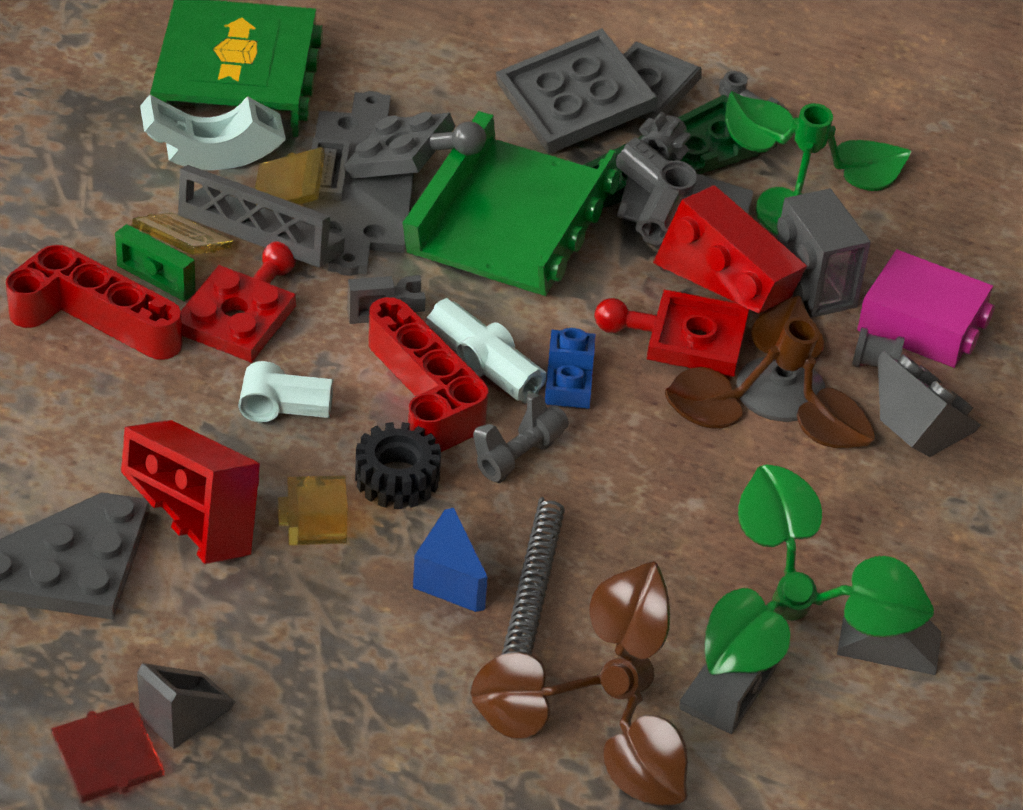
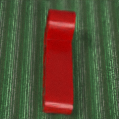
(97, 295)
(447, 392)

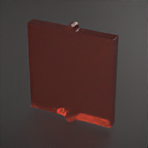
(107, 752)

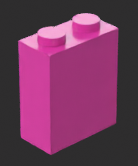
(927, 306)

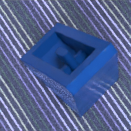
(449, 565)

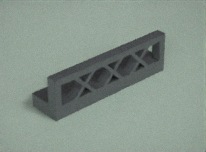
(254, 222)

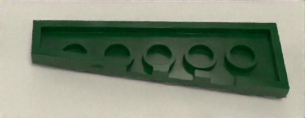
(708, 145)

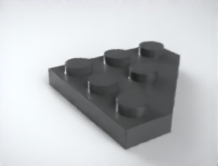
(74, 557)

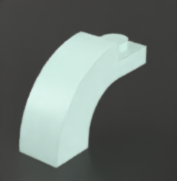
(216, 141)

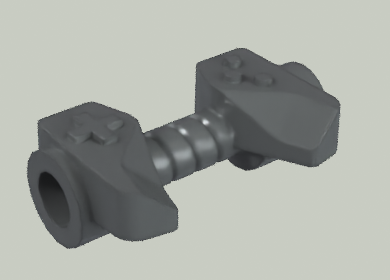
(537, 429)

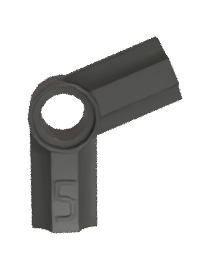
(663, 179)

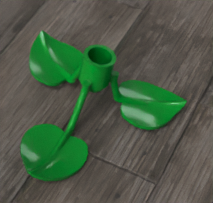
(761, 123)
(752, 638)

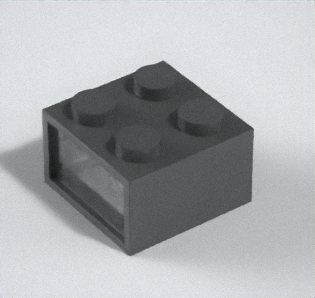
(832, 247)

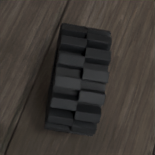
(392, 483)

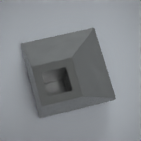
(921, 407)

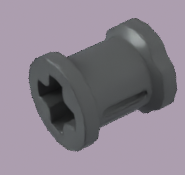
(871, 346)

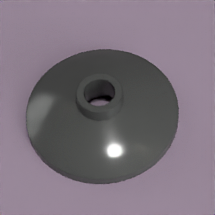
(777, 391)

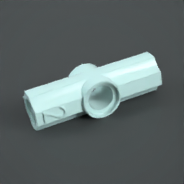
(486, 349)

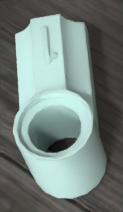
(270, 391)

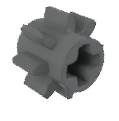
(666, 136)

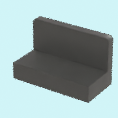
(724, 697)

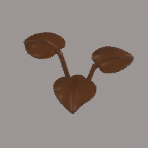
(795, 343)
(627, 610)

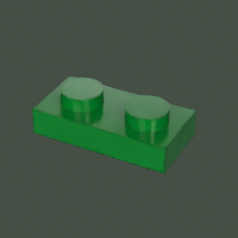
(155, 262)

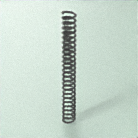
(552, 545)

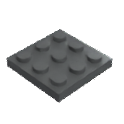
(576, 91)

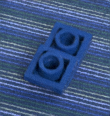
(570, 368)

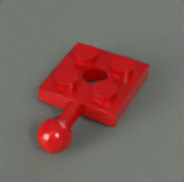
(227, 290)
(672, 327)

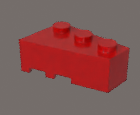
(728, 252)
(198, 483)

